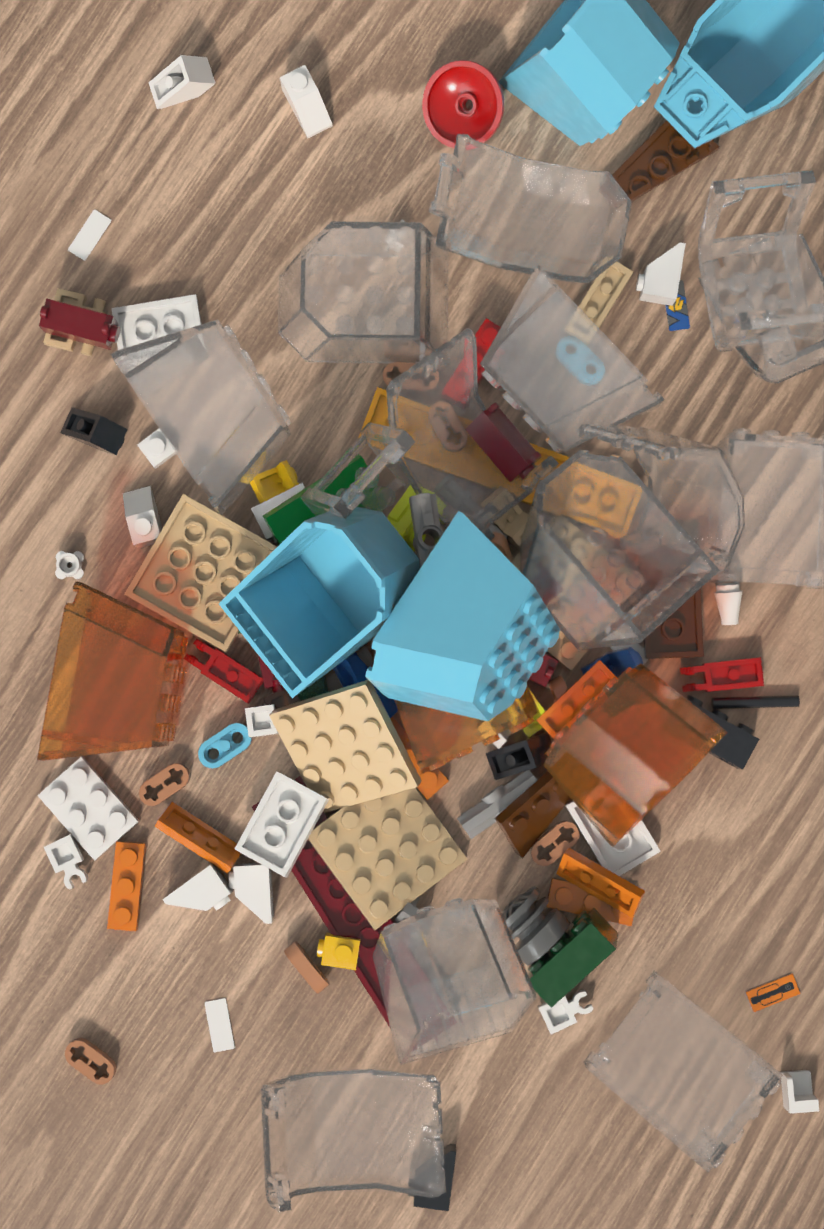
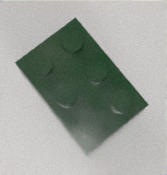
(573, 956)

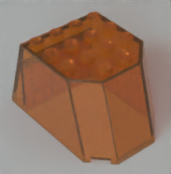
(111, 679)
(629, 750)

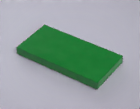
(293, 512)

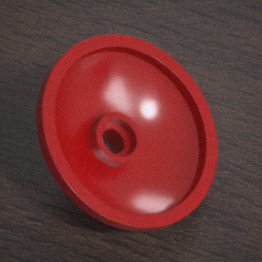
(446, 101)

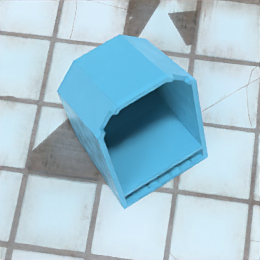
(592, 65)
(322, 594)
(463, 630)

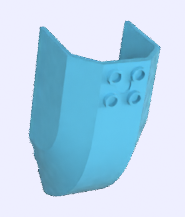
(742, 65)

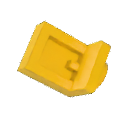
(274, 481)
(338, 951)

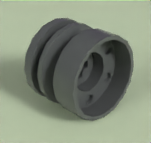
(532, 927)

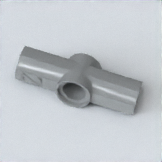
(424, 521)
(483, 814)

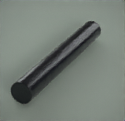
(755, 702)

